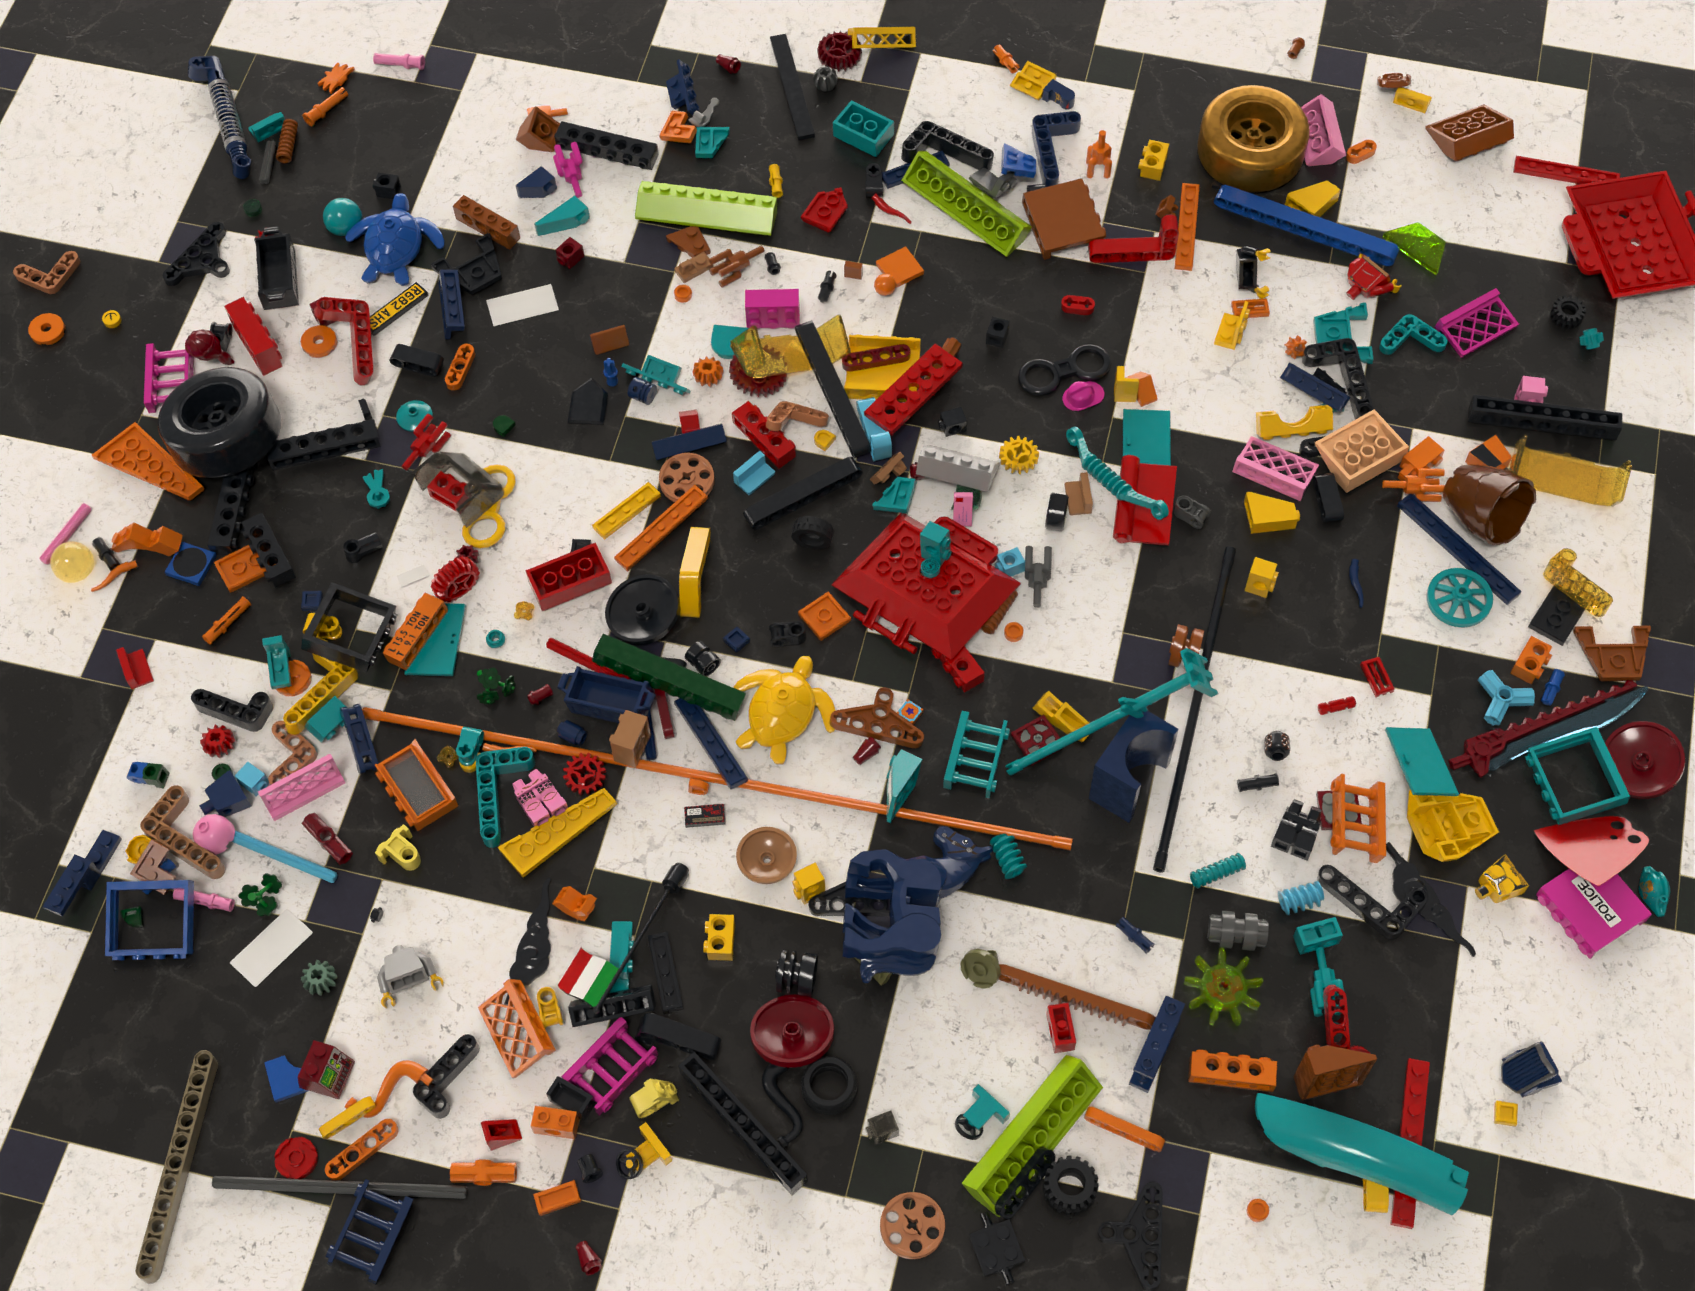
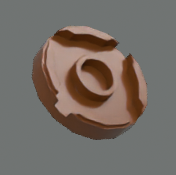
(1393, 80)

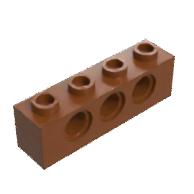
(486, 221)

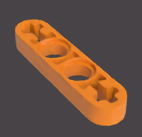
(1124, 1129)
(359, 1146)

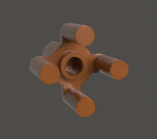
(733, 264)

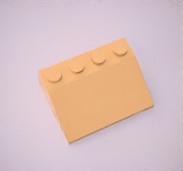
(1361, 450)

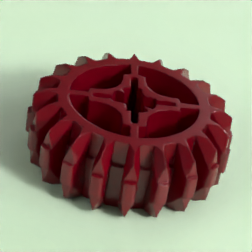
(837, 51)

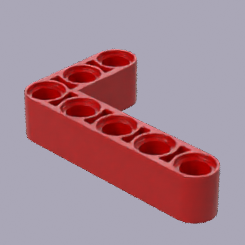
(1138, 249)
(358, 334)

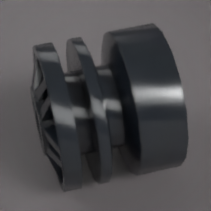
(796, 973)

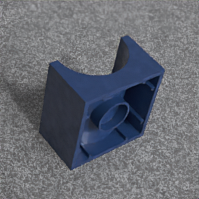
(1136, 743)

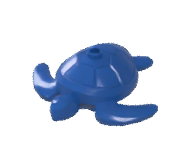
(393, 240)

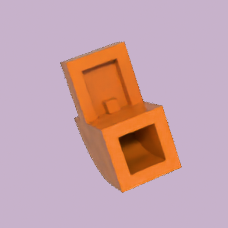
(574, 903)

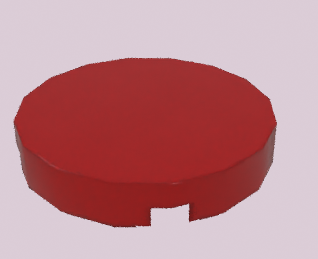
(296, 1158)

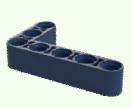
(1044, 128)

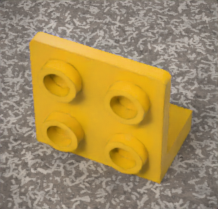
(1232, 328)

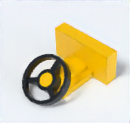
(643, 1155)

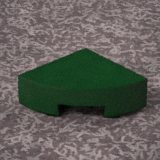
(133, 916)

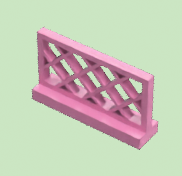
(1270, 476)
(298, 795)

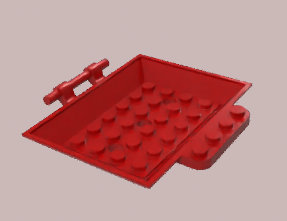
(1653, 221)
(924, 604)

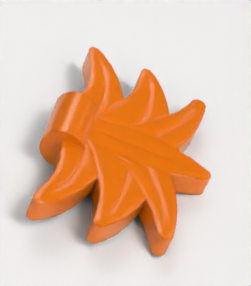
(335, 77)

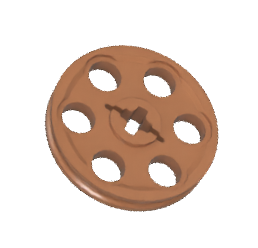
(685, 471)
(911, 1235)

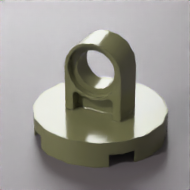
(981, 967)

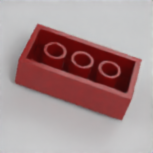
(254, 335)
(568, 576)

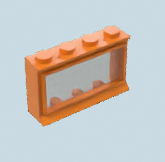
(416, 786)

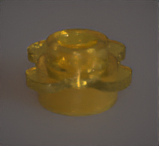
(520, 606)
(442, 757)

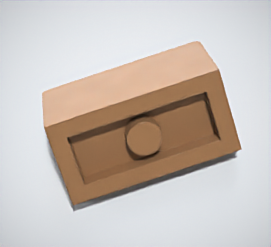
(1079, 495)

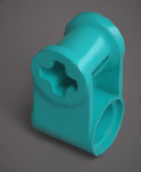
(469, 745)

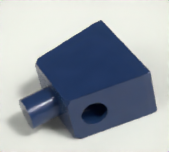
(225, 796)

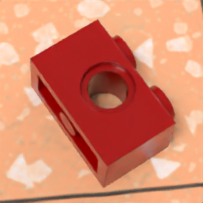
(1061, 1028)

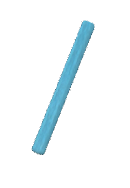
(285, 857)

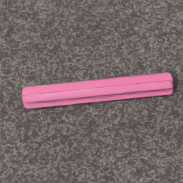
(66, 532)

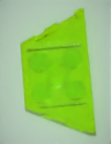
(1418, 244)

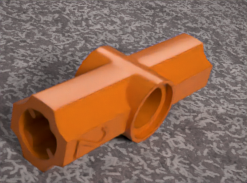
(483, 1172)

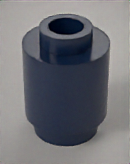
(572, 732)

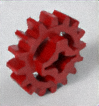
(584, 781)

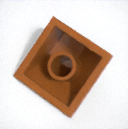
(538, 131)

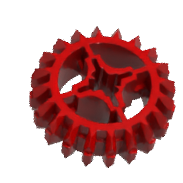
(455, 579)

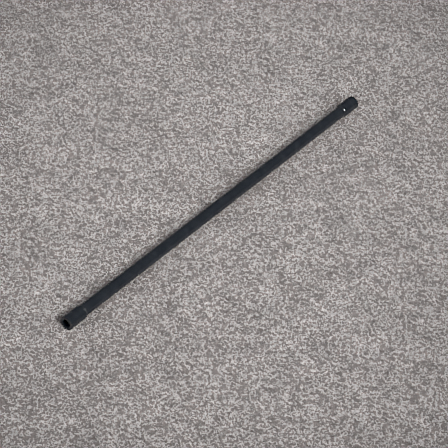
(1162, 853)

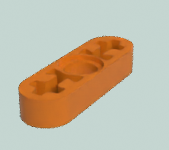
(459, 359)

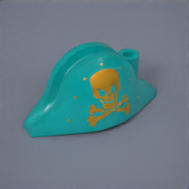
(1654, 890)

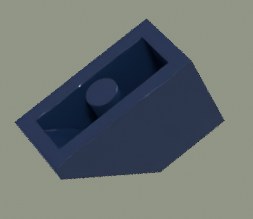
(537, 184)

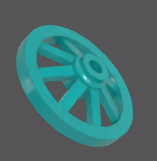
(1459, 599)

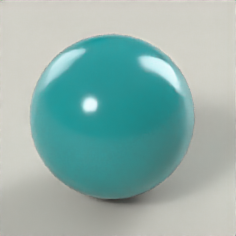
(341, 216)

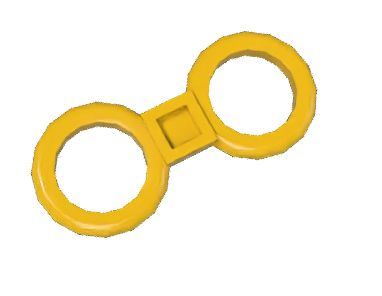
(492, 512)

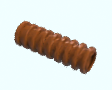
(287, 141)
(995, 620)

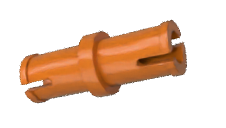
(1006, 59)

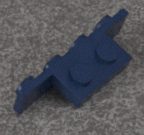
(681, 89)

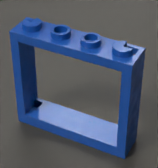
(112, 917)

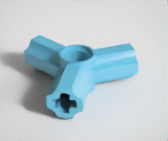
(1498, 705)

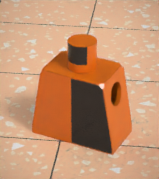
(1490, 454)

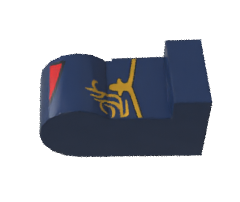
(1059, 94)

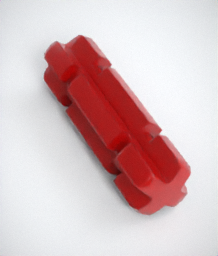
(1336, 705)

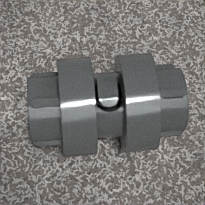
(1248, 931)

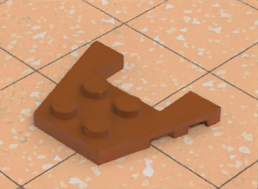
(1615, 661)

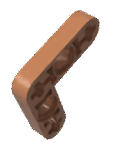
(48, 279)
(785, 410)
(298, 752)

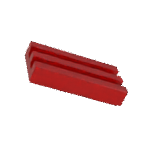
(1364, 665)

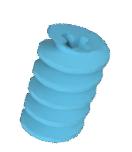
(1300, 897)

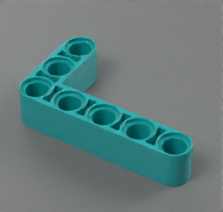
(490, 789)

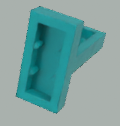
(278, 661)

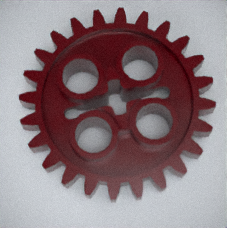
(750, 384)

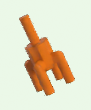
(1099, 154)
(1420, 484)

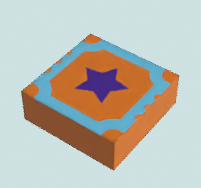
(910, 711)

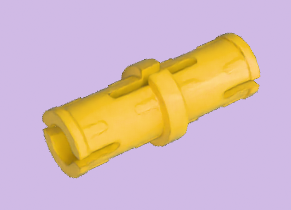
(775, 180)

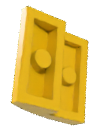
(1032, 80)

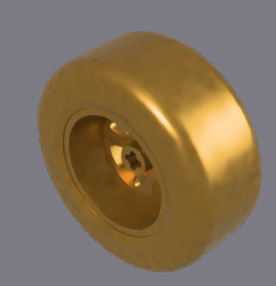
(1256, 115)

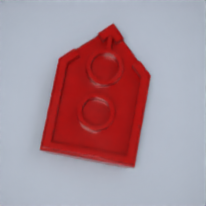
(825, 209)

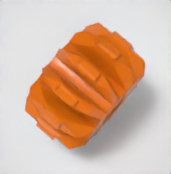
(707, 371)

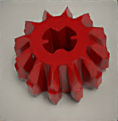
(217, 741)

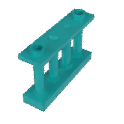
(960, 741)

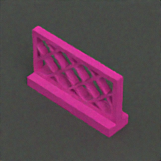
(1466, 313)

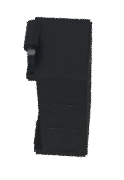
(276, 270)

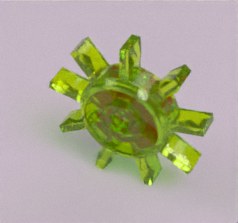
(1217, 996)

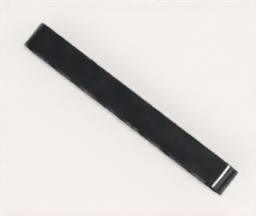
(832, 389)

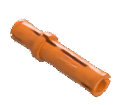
(211, 635)

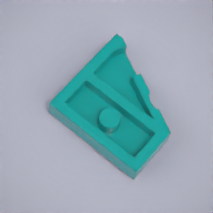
(710, 140)
(897, 497)

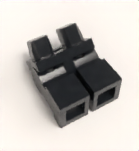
(1297, 830)

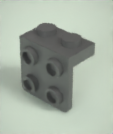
(991, 184)

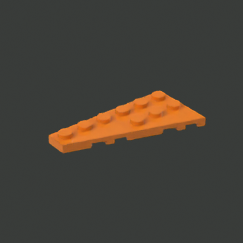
(145, 459)

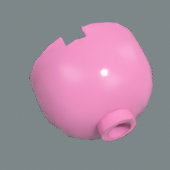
(213, 833)

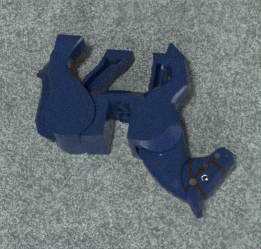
(914, 894)

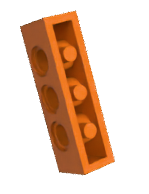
(1223, 1077)

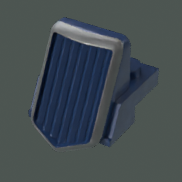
(1530, 1070)

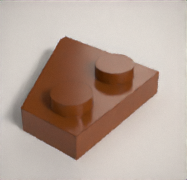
(689, 241)

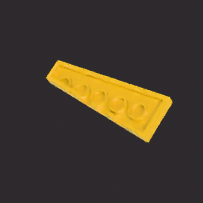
(543, 841)

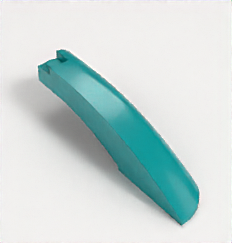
(1362, 1151)

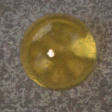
(72, 562)

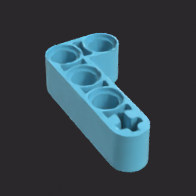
(877, 437)

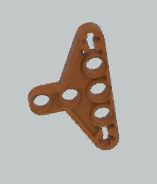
(888, 723)

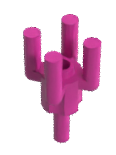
(570, 167)

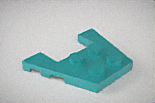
(1337, 326)

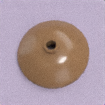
(766, 844)

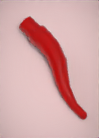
(880, 203)

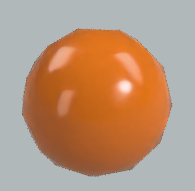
(885, 284)

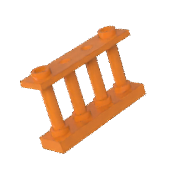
(1375, 812)

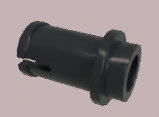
(773, 266)

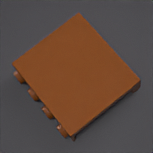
(1062, 216)

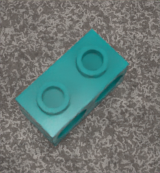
(1317, 934)

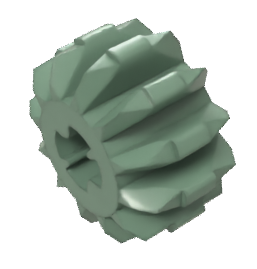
(310, 977)

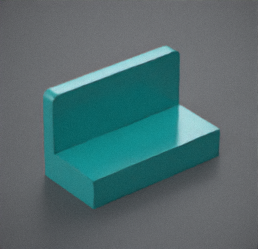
(267, 126)

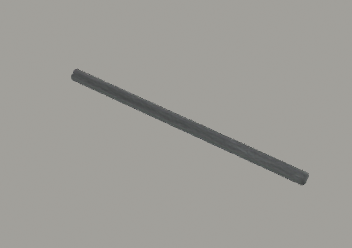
(338, 1187)

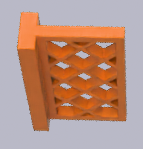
(531, 1021)

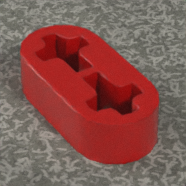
(1077, 305)

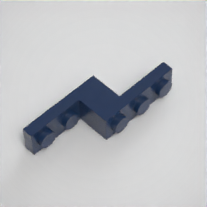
(82, 873)

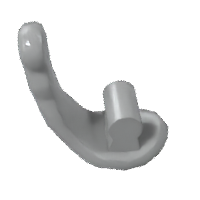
(702, 119)

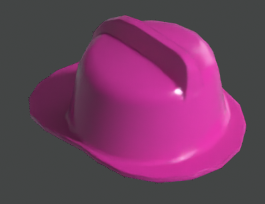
(1083, 395)

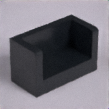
(570, 1098)

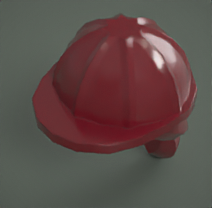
(206, 347)

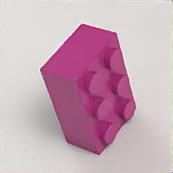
(772, 308)

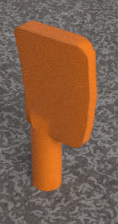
(552, 113)

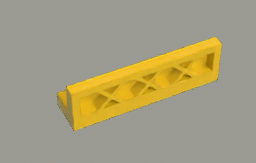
(880, 31)

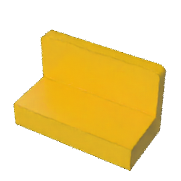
(1412, 99)
(1125, 388)

